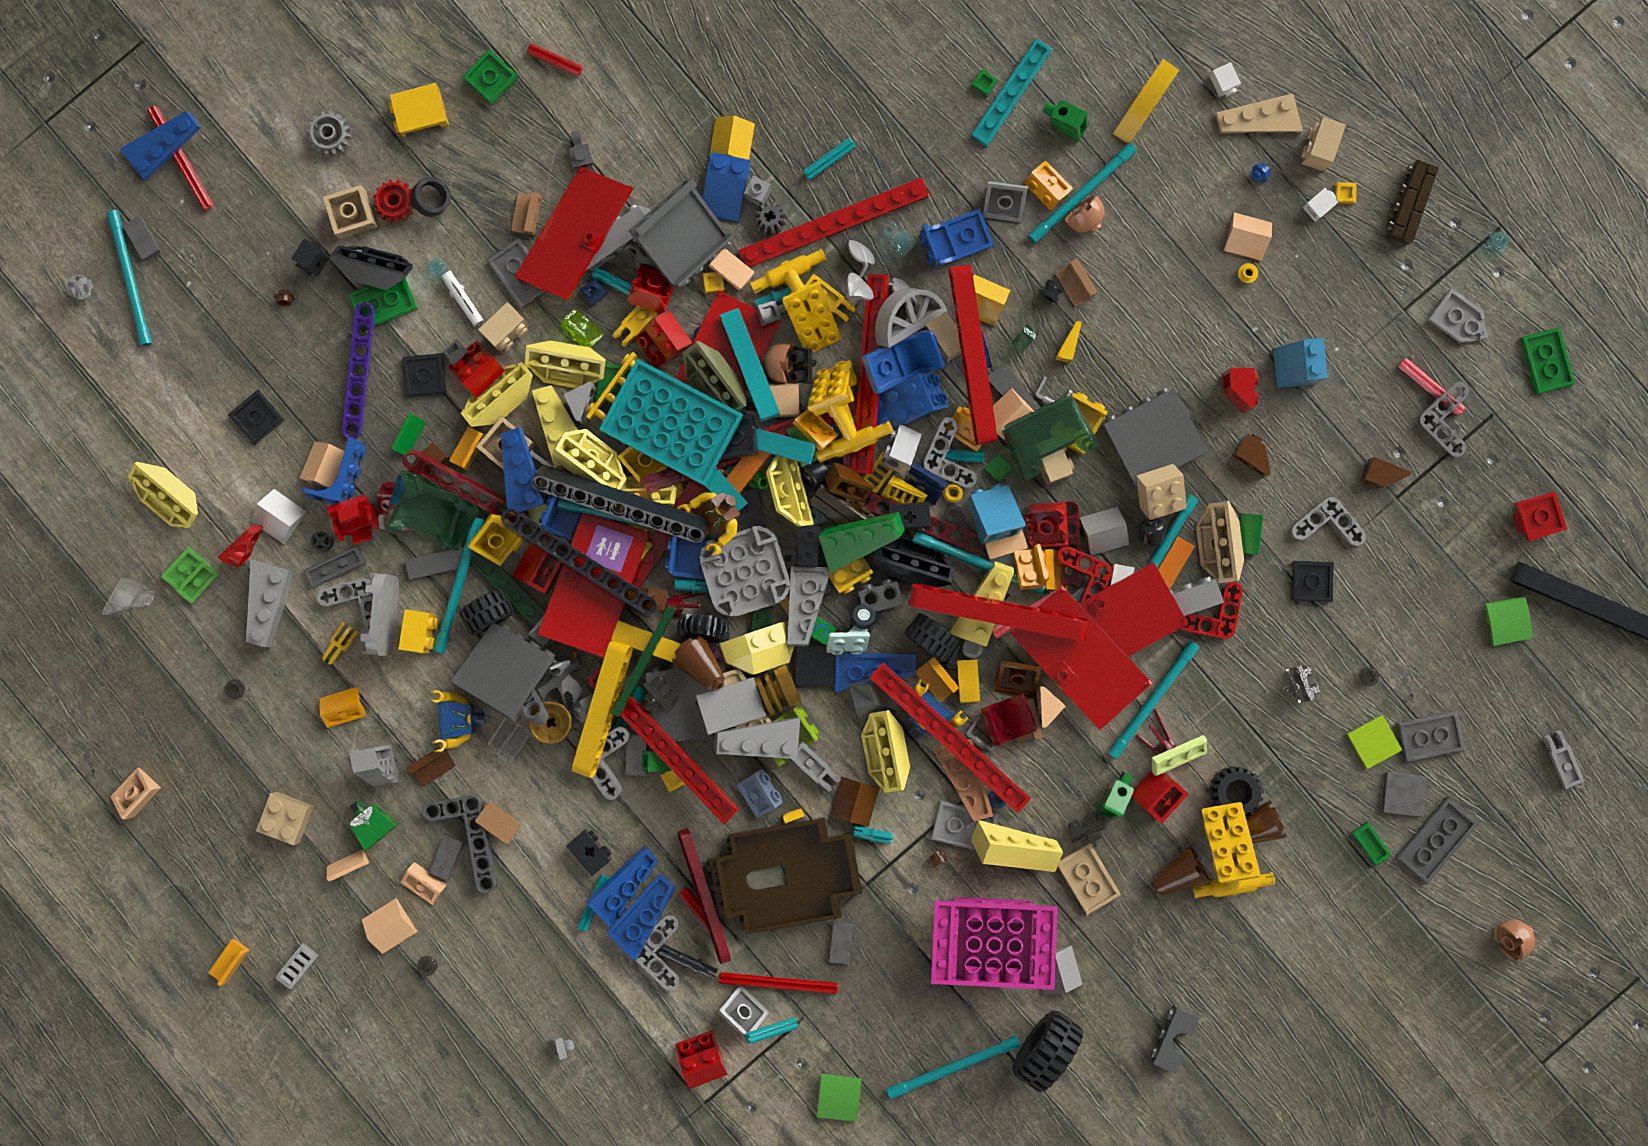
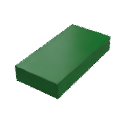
(1371, 843)

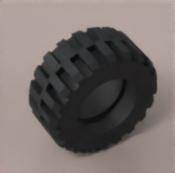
(1047, 1051)

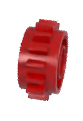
(384, 197)

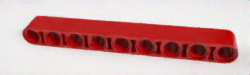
(973, 354)
(998, 612)

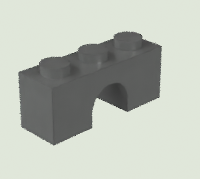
(1177, 1022)

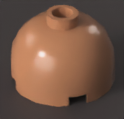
(1087, 215)
(777, 362)
(1516, 938)

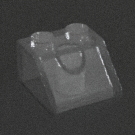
(128, 597)

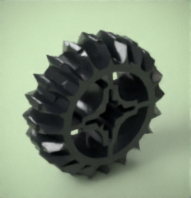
(712, 628)

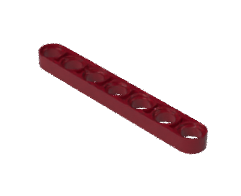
(455, 487)
(948, 528)
(1074, 540)
(704, 896)

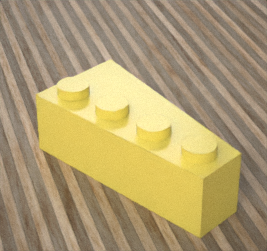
(992, 586)
(1015, 848)

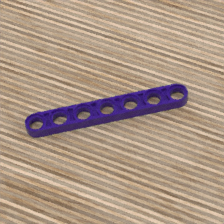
(361, 380)

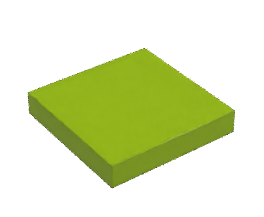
(1374, 741)

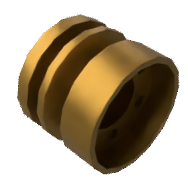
(778, 690)
(557, 733)

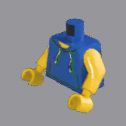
(455, 719)
(917, 730)

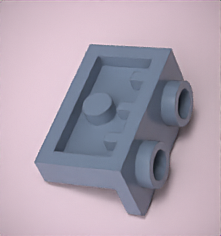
(760, 793)

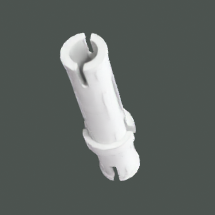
(449, 279)

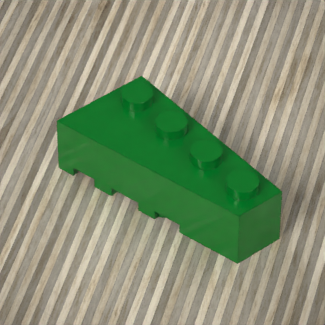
(856, 539)

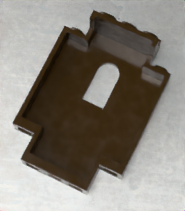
(816, 870)

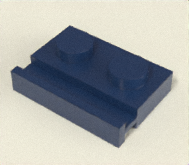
(926, 482)

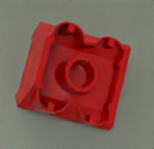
(650, 290)
(1047, 524)
(242, 547)

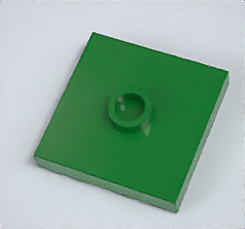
(490, 77)

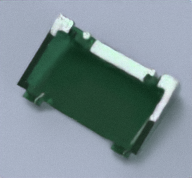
(1047, 432)
(429, 509)

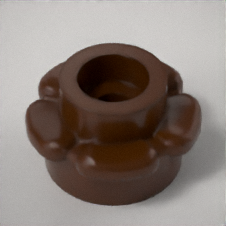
(284, 298)
(938, 858)

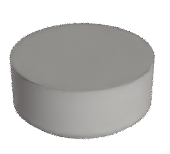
(971, 649)

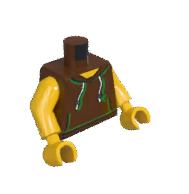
(719, 513)

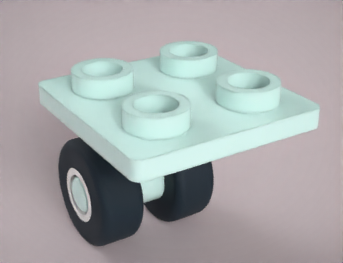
(858, 637)

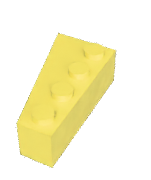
(553, 418)

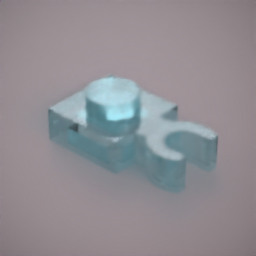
(901, 241)

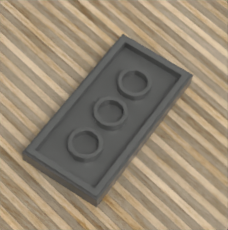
(1436, 840)

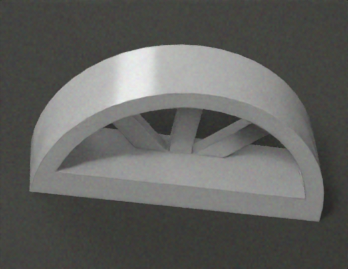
(888, 336)

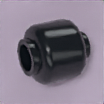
(815, 473)
(1152, 532)

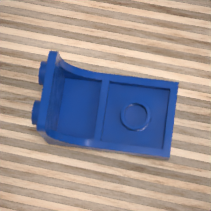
(955, 238)
(903, 360)
(911, 400)
(349, 470)
(560, 521)
(685, 558)

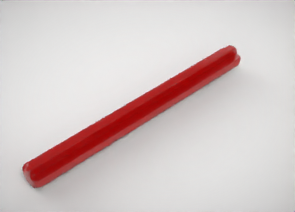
(184, 165)
(778, 983)

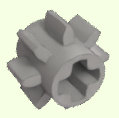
(79, 287)

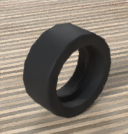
(440, 186)

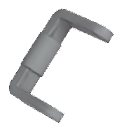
(1046, 400)
(976, 740)

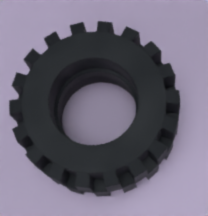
(485, 610)
(931, 637)
(1228, 775)

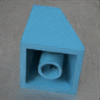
(1300, 363)
(995, 513)

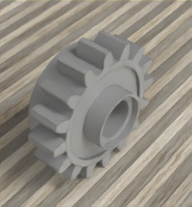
(321, 126)

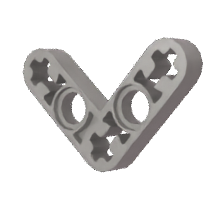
(1439, 415)
(940, 462)
(1325, 515)
(362, 597)
(602, 764)
(651, 949)

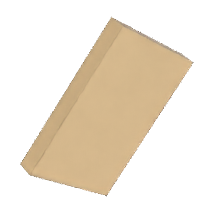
(1088, 879)

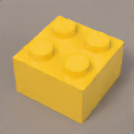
(418, 631)

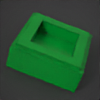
(984, 83)
(998, 468)

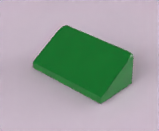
(408, 434)
(1251, 532)

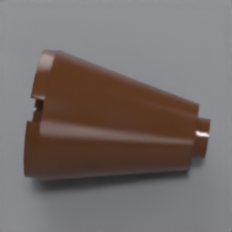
(699, 663)
(1265, 824)
(1180, 874)

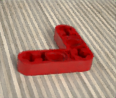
(1091, 571)
(1217, 623)

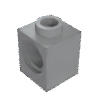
(757, 191)

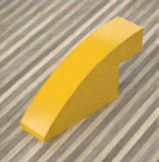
(1145, 102)

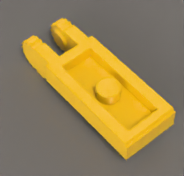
(833, 298)
(635, 323)

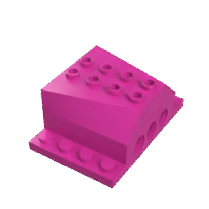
(994, 943)

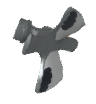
(559, 677)

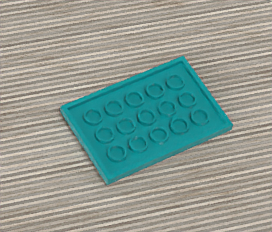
(671, 422)

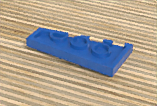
(160, 144)
(519, 473)
(855, 668)
(616, 891)
(641, 917)

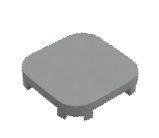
(746, 573)
(383, 614)

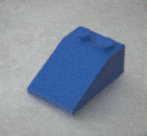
(726, 185)

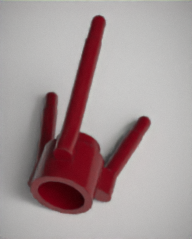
(679, 604)
(1163, 745)

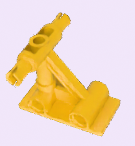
(805, 304)
(832, 394)
(1232, 853)

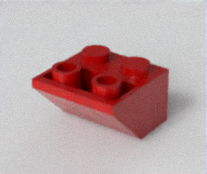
(663, 340)
(477, 369)
(1240, 387)
(538, 569)
(1159, 795)
(700, 1059)

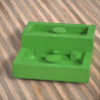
(190, 574)
(1508, 620)
(839, 1097)

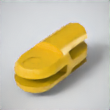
(338, 644)

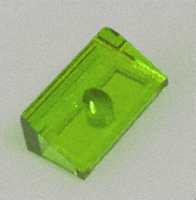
(581, 329)

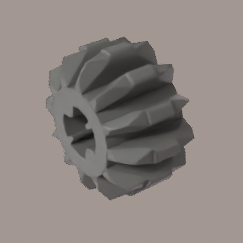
(766, 212)

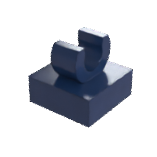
(593, 292)

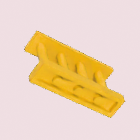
(594, 409)

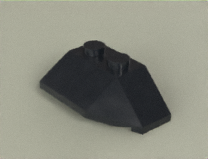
(371, 265)
(914, 564)

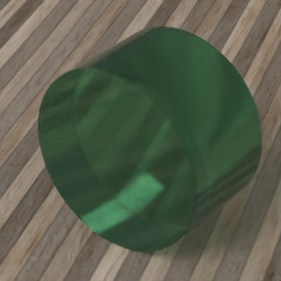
(1024, 338)

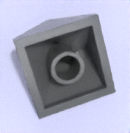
(870, 699)

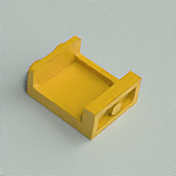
(418, 109)
(1092, 412)

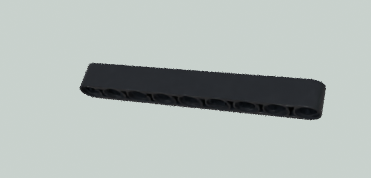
(620, 503)
(573, 554)
(1580, 599)

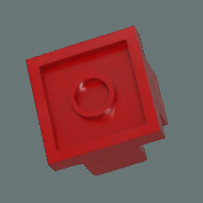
(1539, 516)
(354, 518)

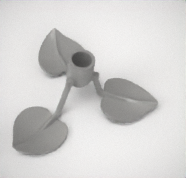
(856, 287)

